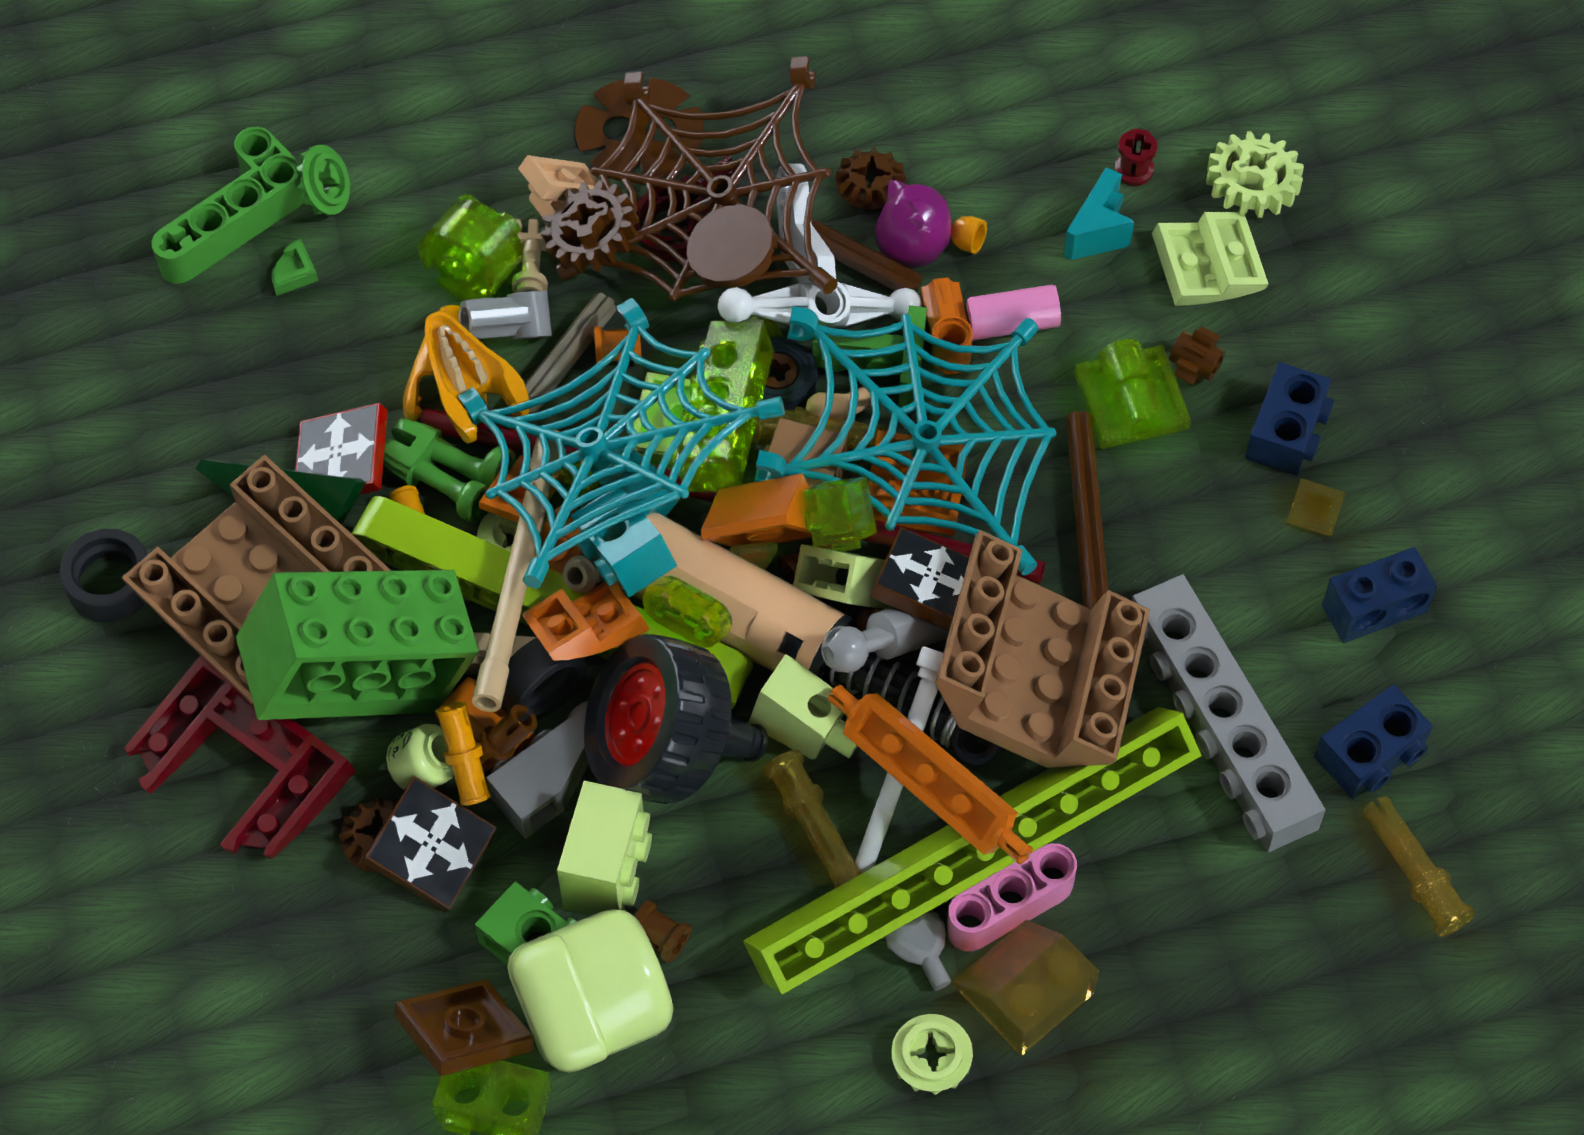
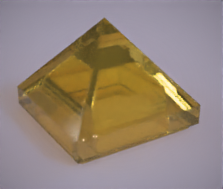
(759, 553)

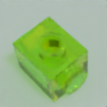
(839, 513)

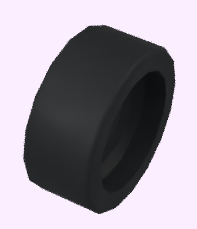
(83, 553)
(540, 681)

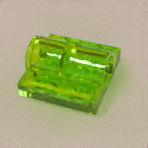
(1131, 394)

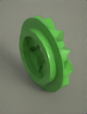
(332, 172)

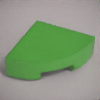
(293, 269)

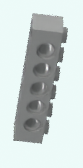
(1272, 820)

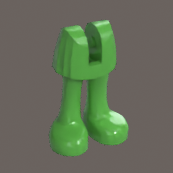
(413, 459)

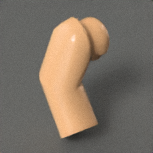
(840, 407)

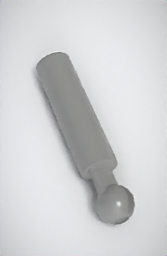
(886, 633)

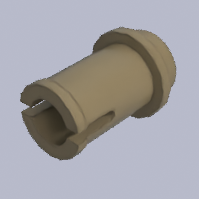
(581, 574)

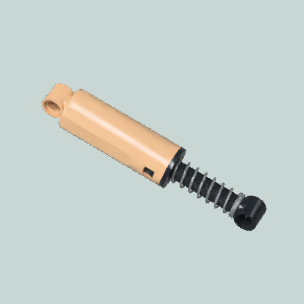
(781, 619)

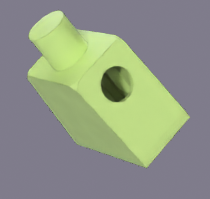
(818, 570)
(798, 713)

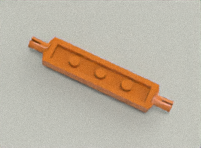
(930, 773)

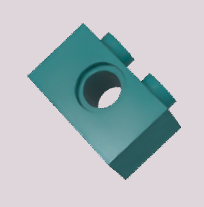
(627, 552)

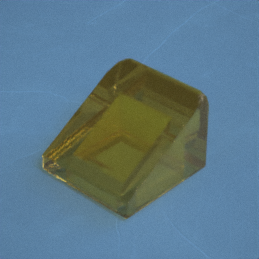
(1316, 507)

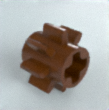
(1197, 355)

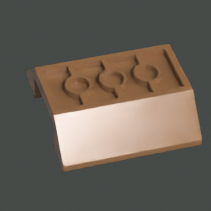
(224, 569)
(1038, 665)

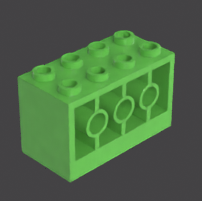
(355, 643)

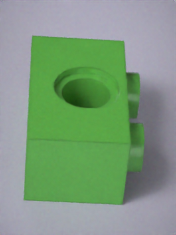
(515, 918)

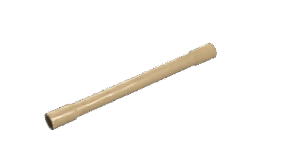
(494, 669)

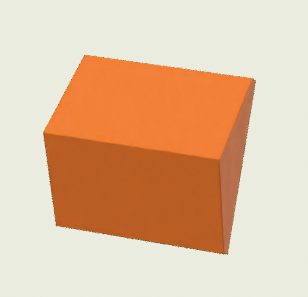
(758, 513)

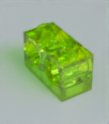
(497, 1086)

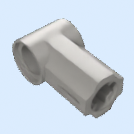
(517, 315)

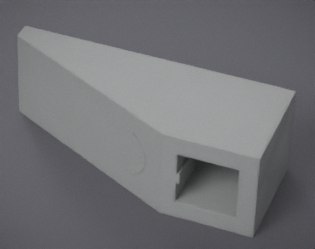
(542, 777)

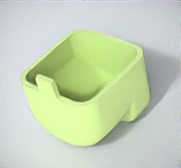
(591, 989)

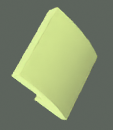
(1209, 259)

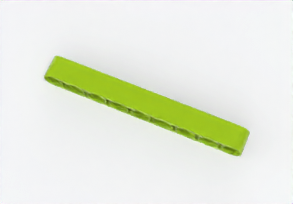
(424, 543)

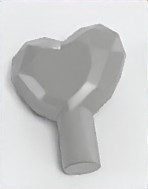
(921, 944)

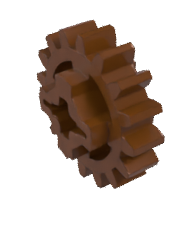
(590, 226)

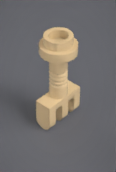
(533, 243)

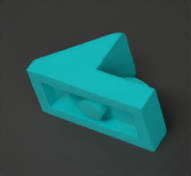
(1098, 224)

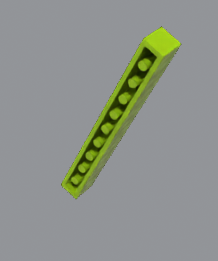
(948, 864)

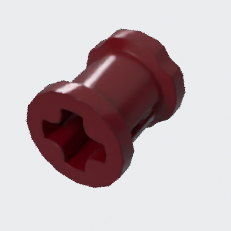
(1142, 158)

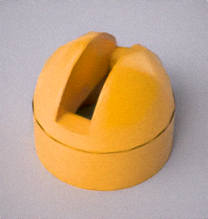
(969, 233)

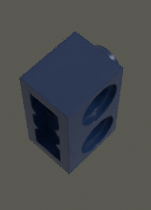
(1290, 419)
(1379, 594)
(1366, 735)

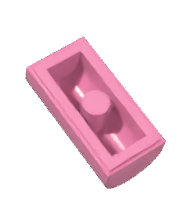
(1002, 312)

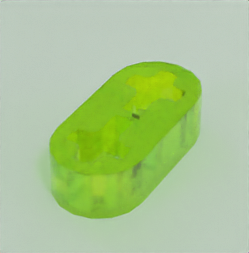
(687, 611)

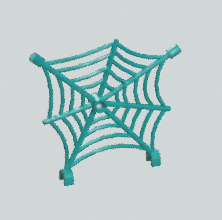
(925, 434)
(596, 442)

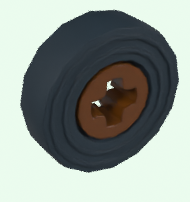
(799, 372)

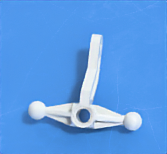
(844, 305)

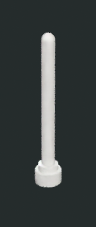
(929, 663)

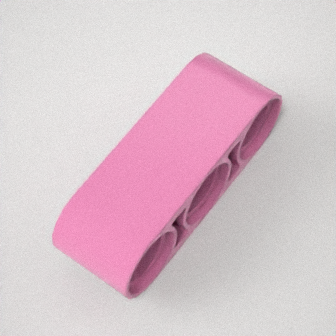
(1001, 917)

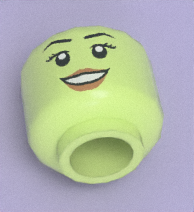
(419, 755)

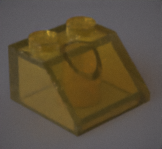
(1028, 984)

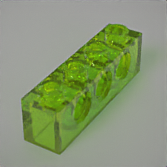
(738, 376)

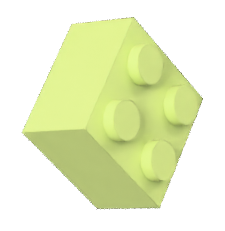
(603, 850)

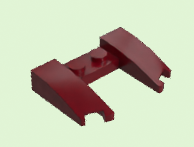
(306, 766)

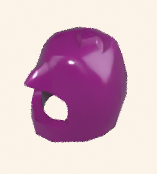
(913, 224)

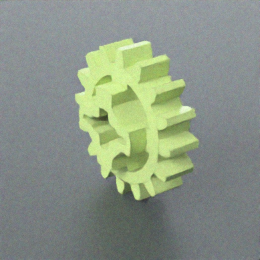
(1254, 174)

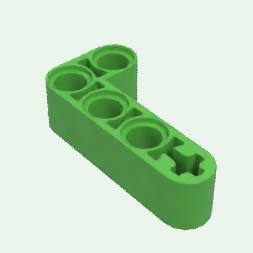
(266, 186)

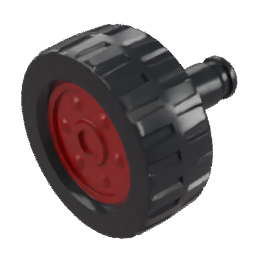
(664, 720)

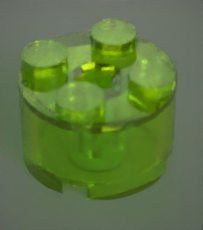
(472, 249)

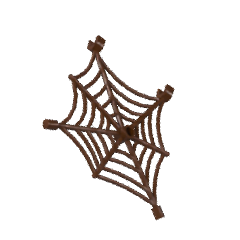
(720, 189)

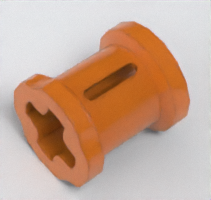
(608, 339)

